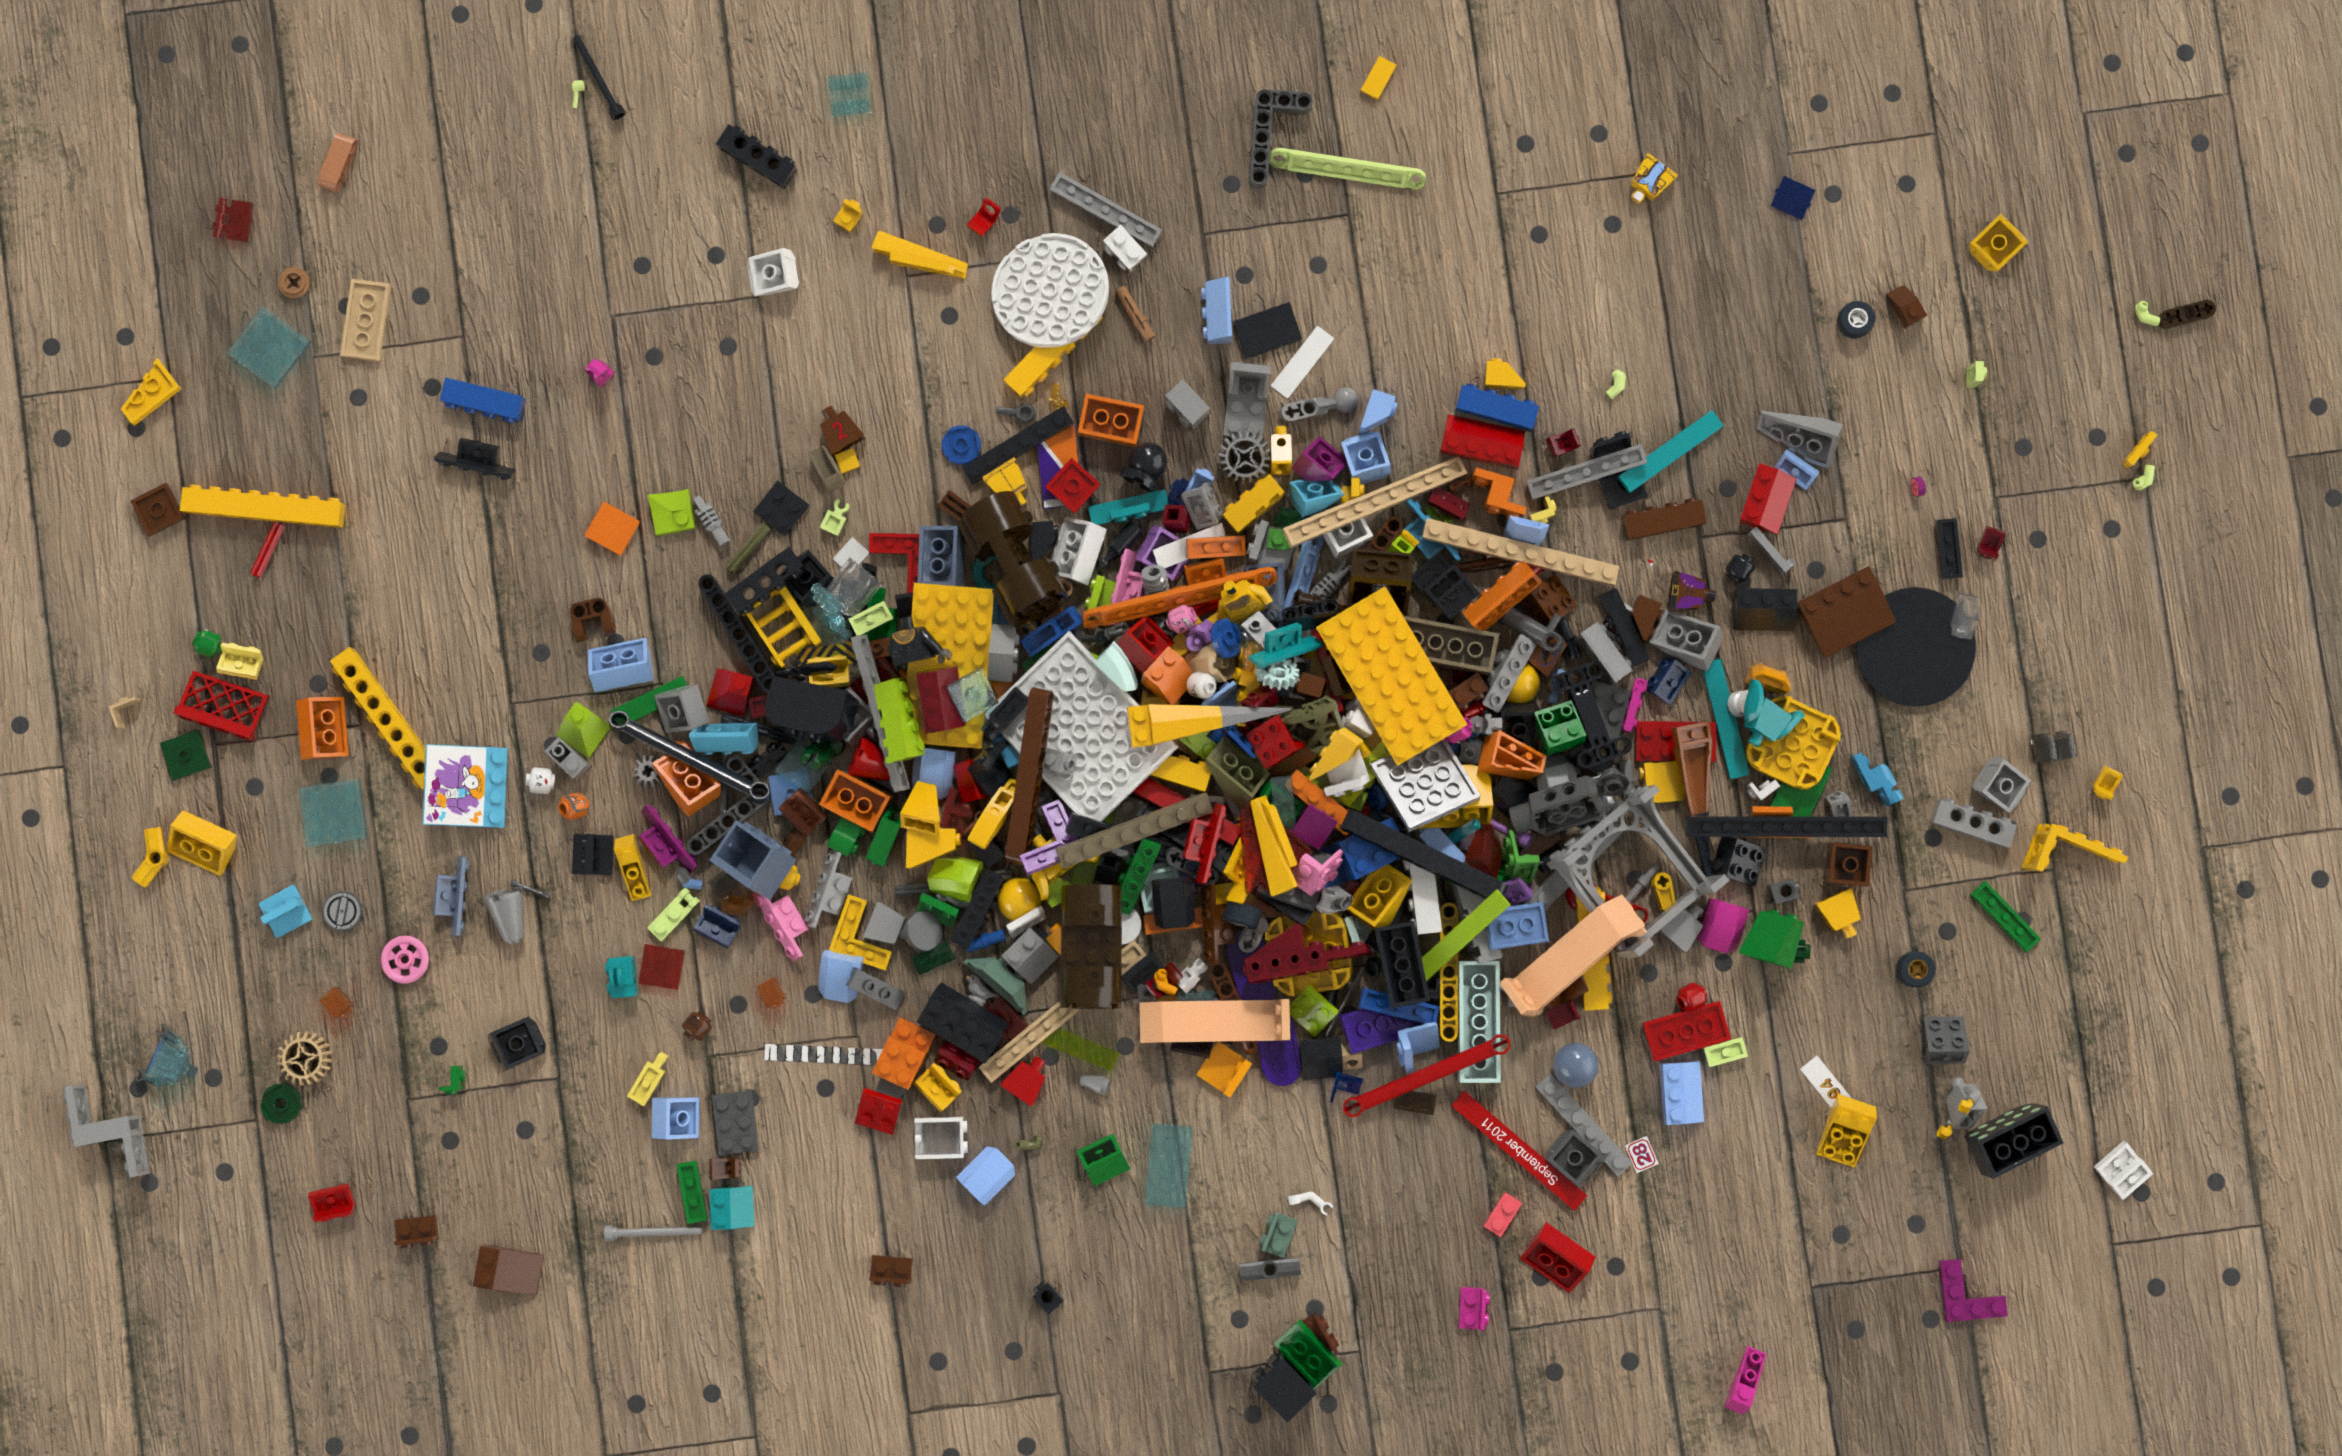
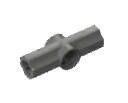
(1283, 1268)

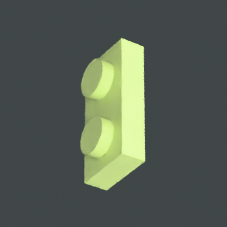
(1975, 374)
(870, 618)
(1725, 1052)

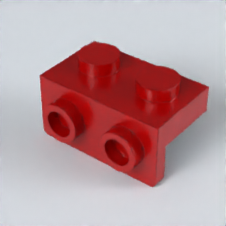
(332, 1203)

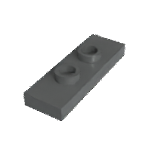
(875, 988)

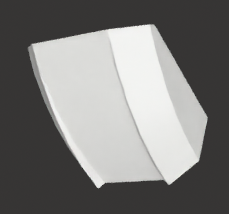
(772, 272)

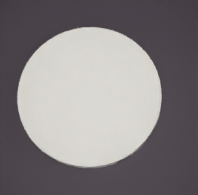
(1050, 290)

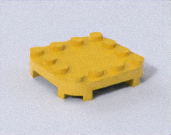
(1803, 753)
(1324, 928)

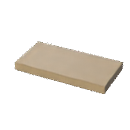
(365, 320)

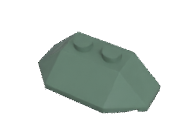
(1001, 979)

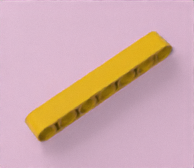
(1452, 981)

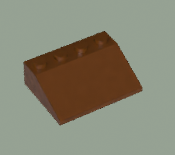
(1846, 612)

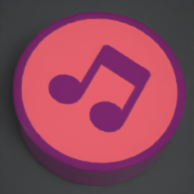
(1918, 486)

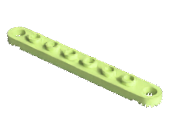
(1347, 168)

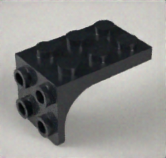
(1613, 490)

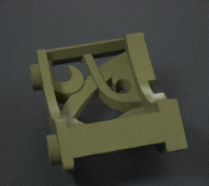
(1314, 710)

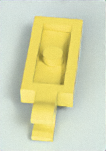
(648, 1080)

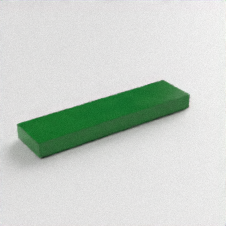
(646, 703)
(2005, 916)

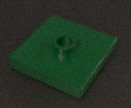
(185, 755)

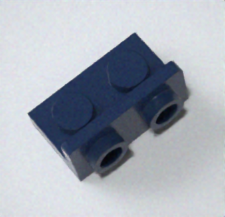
(1668, 680)

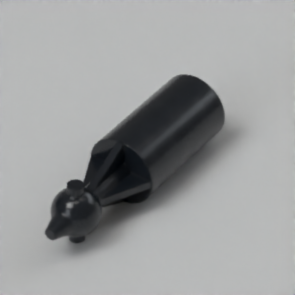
(1122, 541)

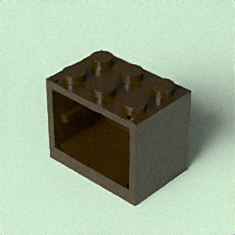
(1380, 567)

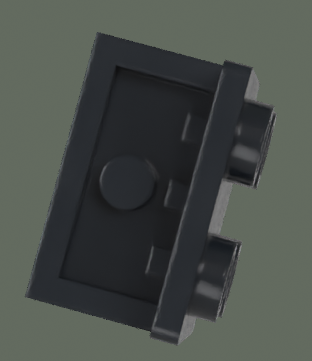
(592, 854)

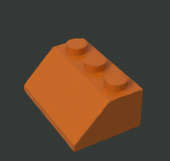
(322, 728)
(855, 800)

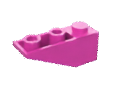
(1745, 1381)

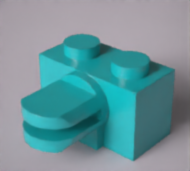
(621, 977)

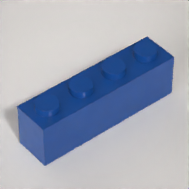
(482, 399)
(1497, 408)

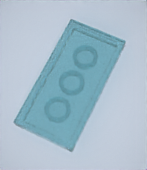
(1168, 1165)

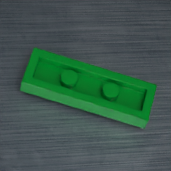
(692, 1191)

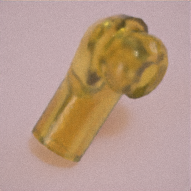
(1055, 397)

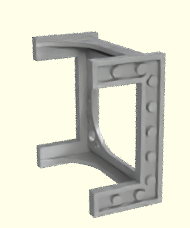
(1641, 805)

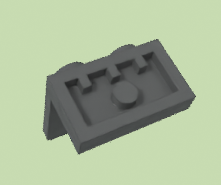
(1945, 1040)

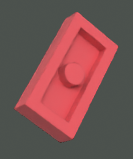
(1502, 1214)

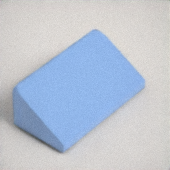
(1798, 468)

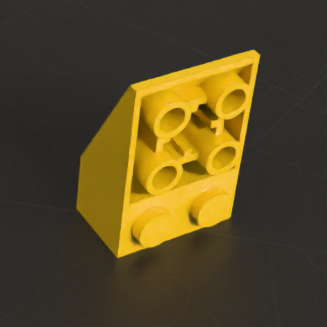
(1847, 1130)

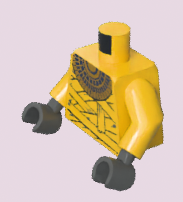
(1243, 600)

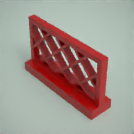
(220, 723)

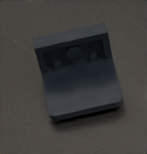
(989, 769)
(1738, 860)

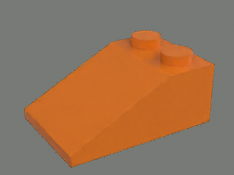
(686, 784)

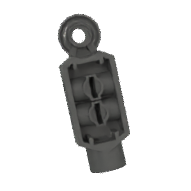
(1567, 803)

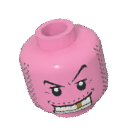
(1181, 619)

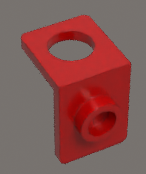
(983, 218)

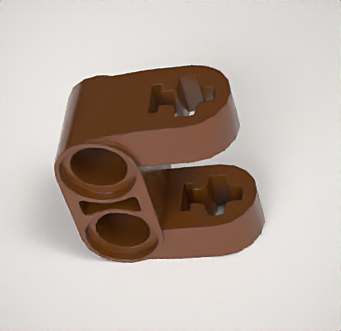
(590, 614)

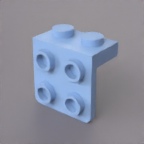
(1416, 1041)

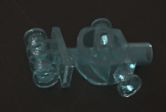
(829, 613)

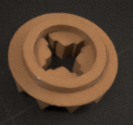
(295, 273)

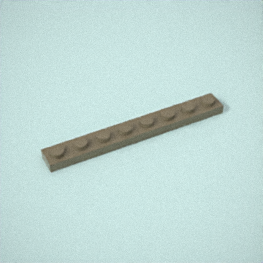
(1133, 830)

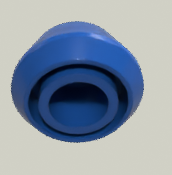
(1377, 797)

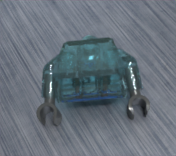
(168, 1061)

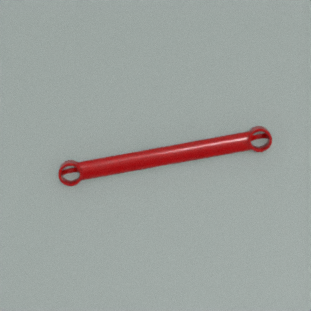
(1426, 1075)

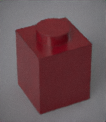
(1176, 518)

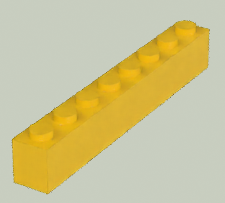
(262, 507)

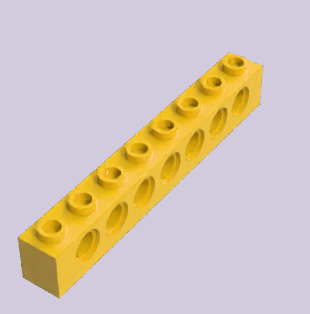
(341, 665)

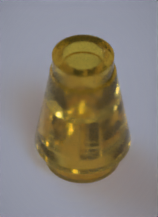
(1248, 649)

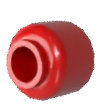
(1691, 997)

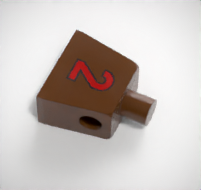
(839, 431)

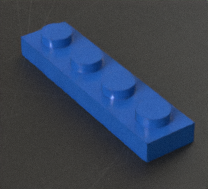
(1379, 1002)

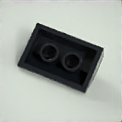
(1764, 609)

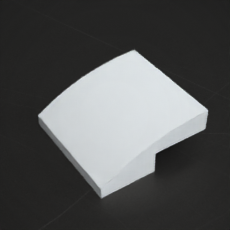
(2123, 1170)

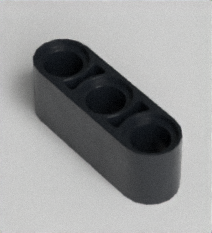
(1310, 614)

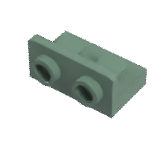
(1278, 1234)

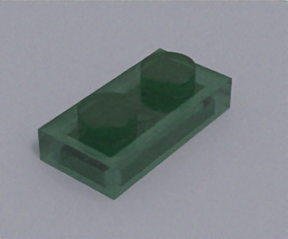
(933, 958)

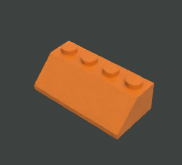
(1502, 596)

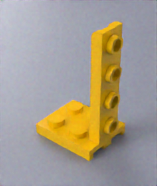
(2045, 841)

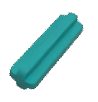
(1465, 830)

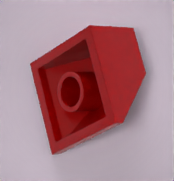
(730, 692)

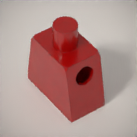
(1026, 1080)

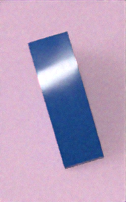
(1052, 631)

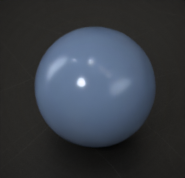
(1575, 1065)

